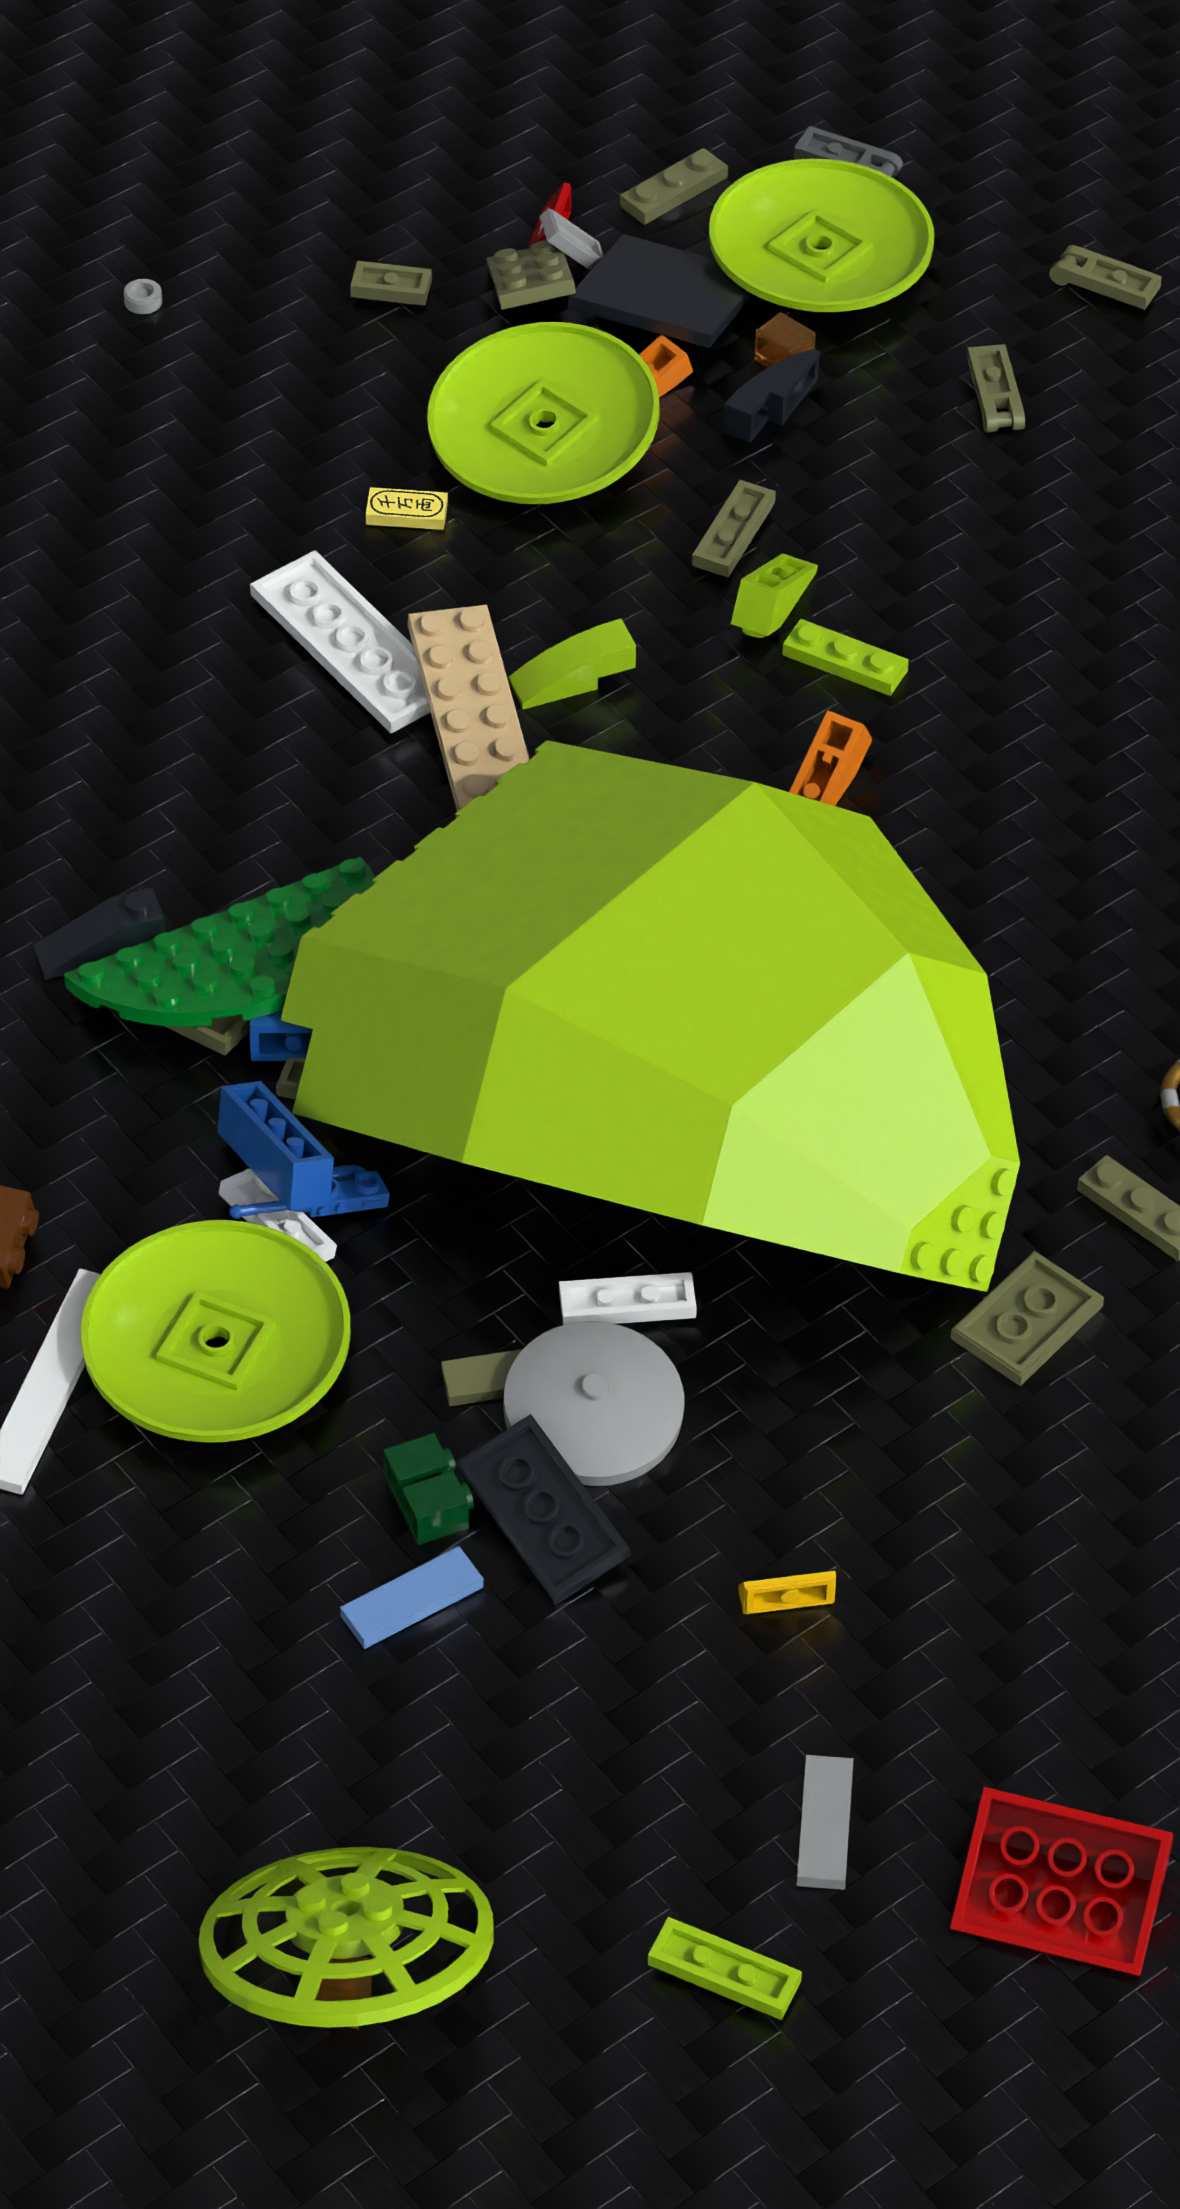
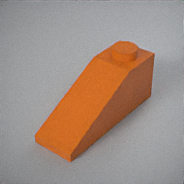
(832, 759)

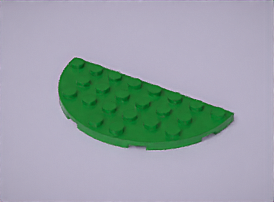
(222, 961)

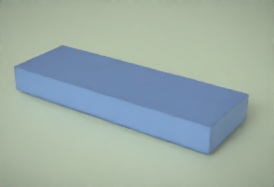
(411, 1597)

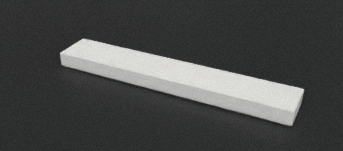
(45, 1390)

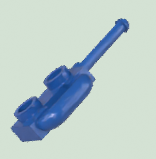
(351, 1191)

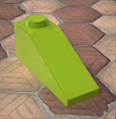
(771, 594)

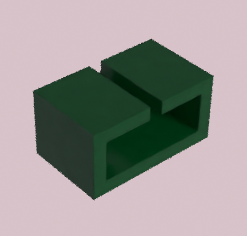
(427, 1488)

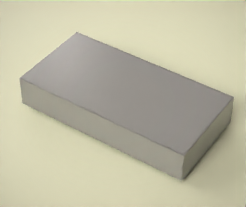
(571, 239)

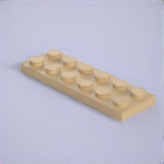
(467, 698)

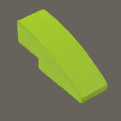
(574, 665)

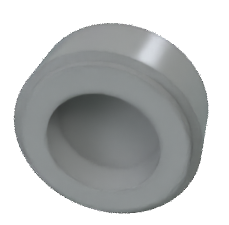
(142, 296)

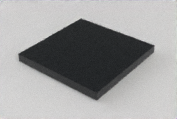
(661, 291)

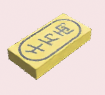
(406, 508)

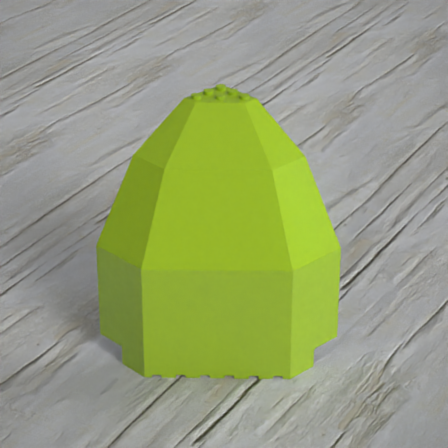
(675, 1012)

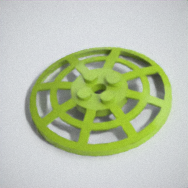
(346, 1920)

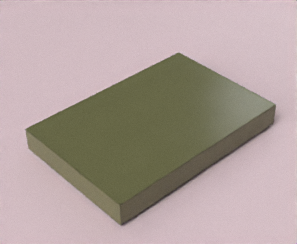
(1027, 1318)

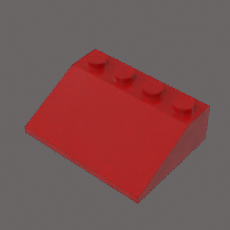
(1062, 1881)

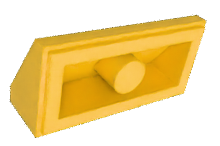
(787, 1592)

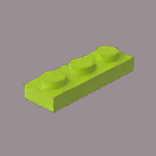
(845, 657)
(724, 1968)

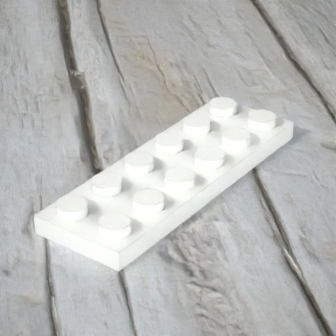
(346, 638)

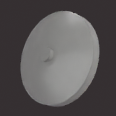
(599, 1397)

